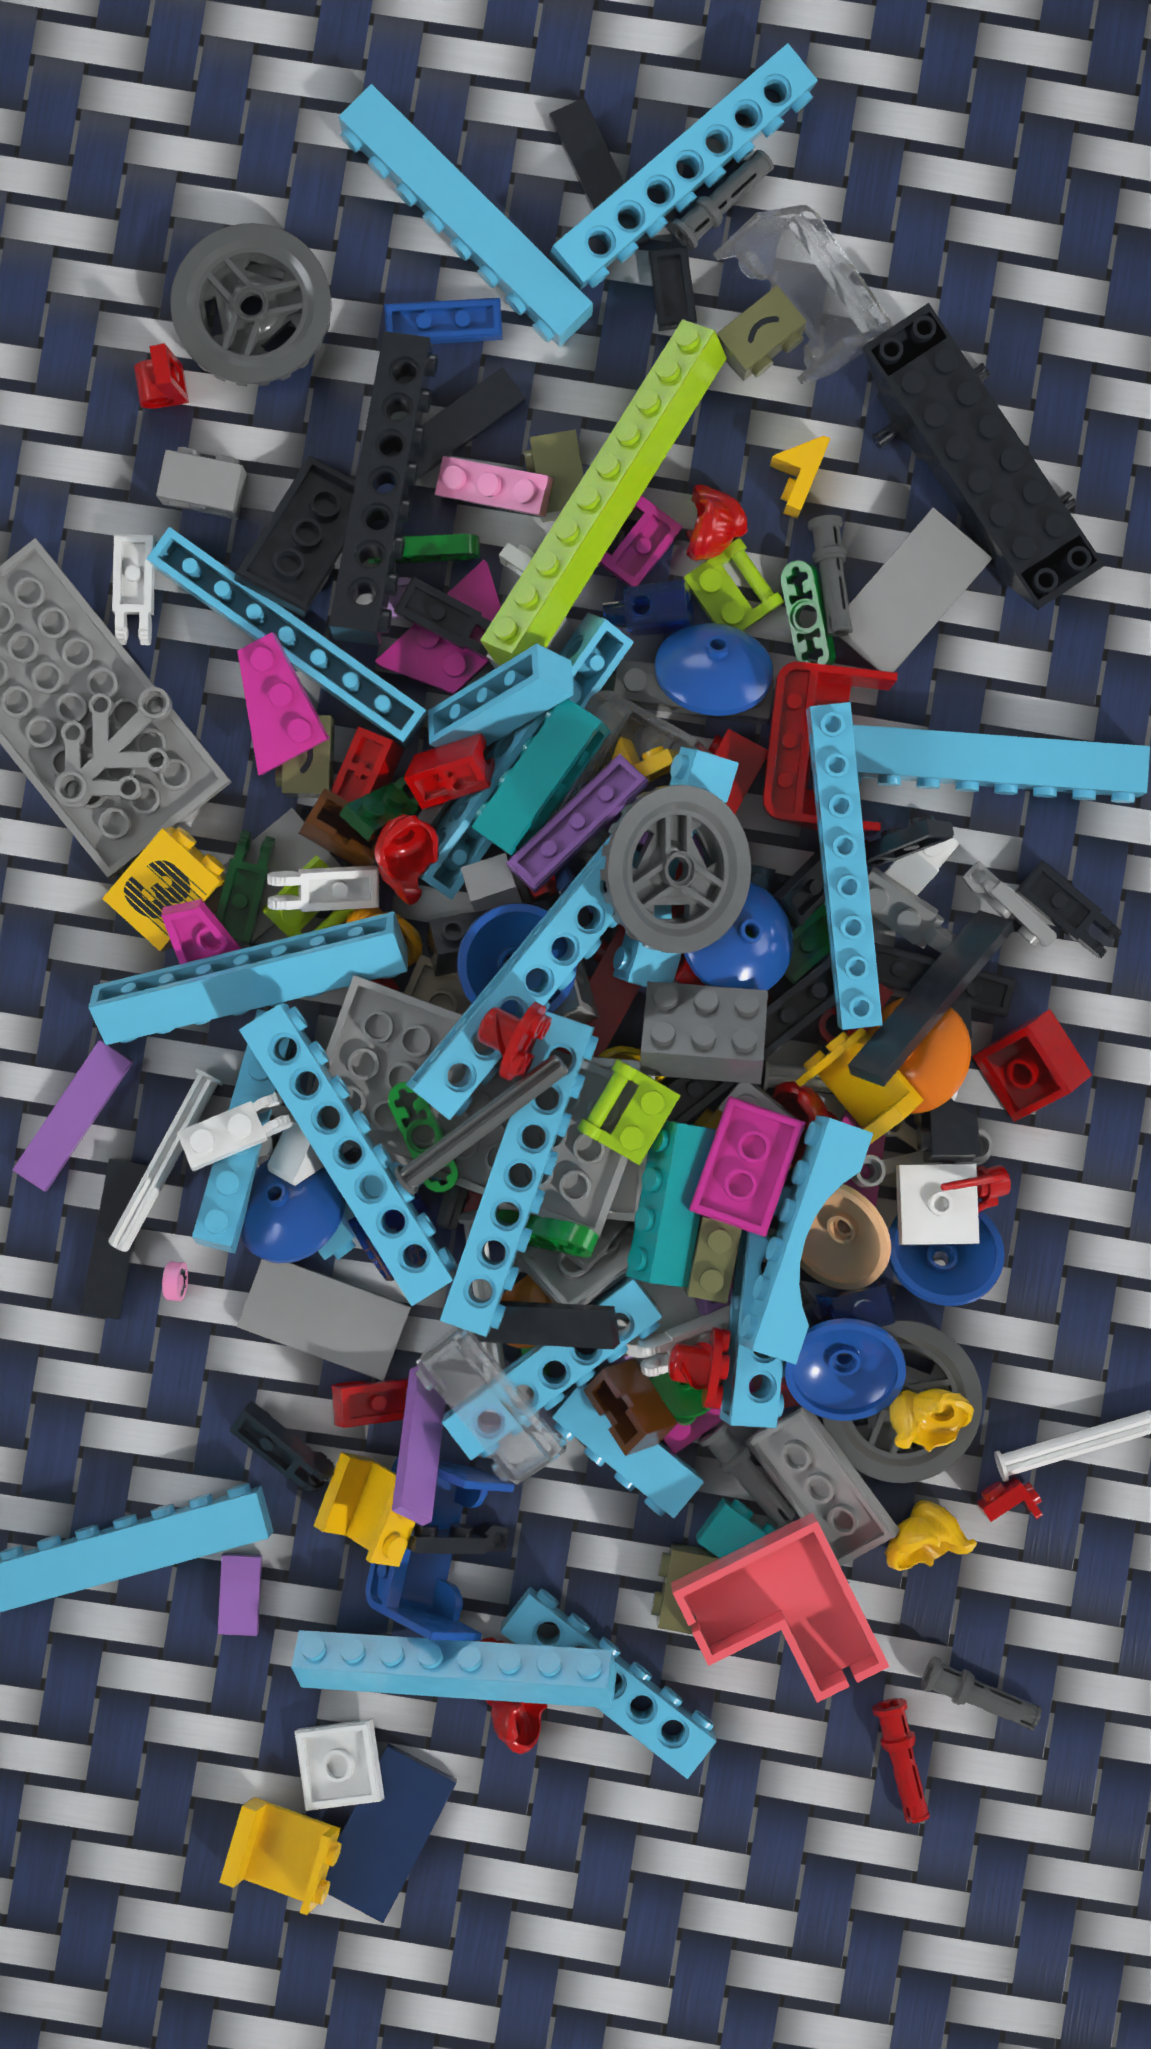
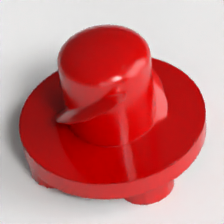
(514, 1037)
(703, 1366)

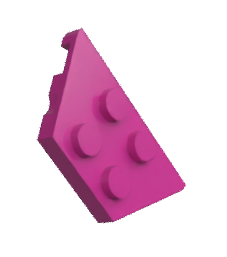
(434, 660)

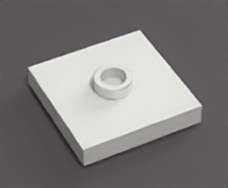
(936, 1215)
(339, 1764)

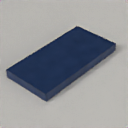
(388, 1835)

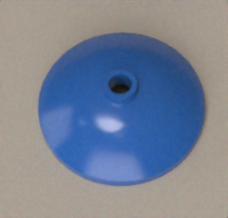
(713, 669)
(495, 938)
(743, 960)
(294, 1223)
(968, 1268)
(847, 1384)

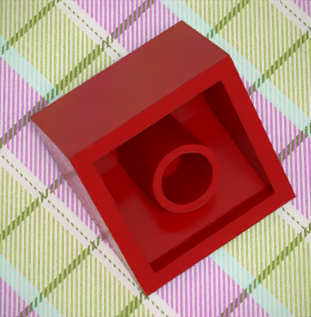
(1032, 1065)

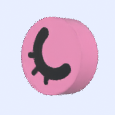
(175, 1281)

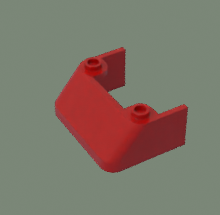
(788, 754)

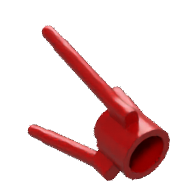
(990, 1184)

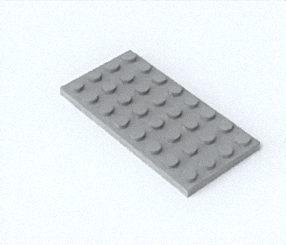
(50, 667)
(386, 1039)

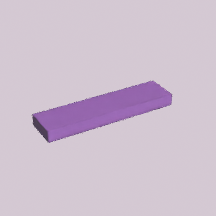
(577, 823)
(72, 1115)
(419, 1452)

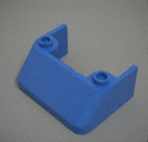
(419, 1589)

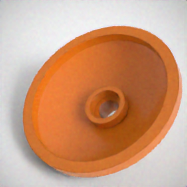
(938, 1062)

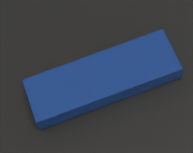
(447, 320)

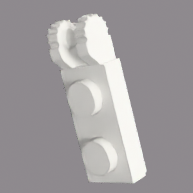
(133, 585)
(327, 888)
(231, 1132)
(687, 1333)

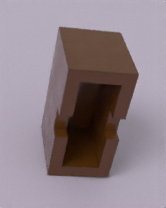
(334, 834)
(631, 1405)

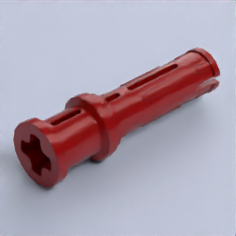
(899, 1743)

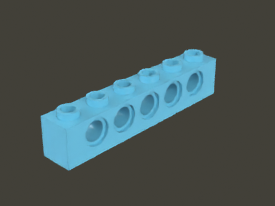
(628, 1298)
(767, 1403)
(681, 1750)

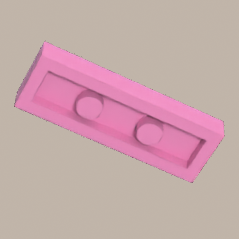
(494, 486)

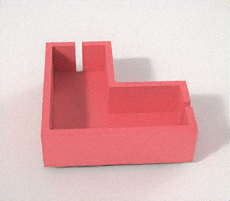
(789, 1586)

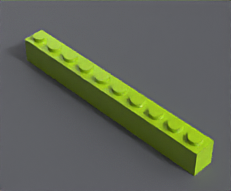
(606, 493)

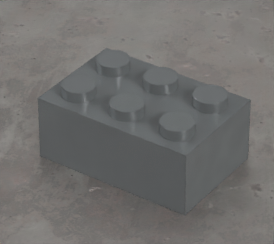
(704, 1032)

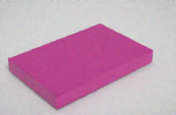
(747, 1166)

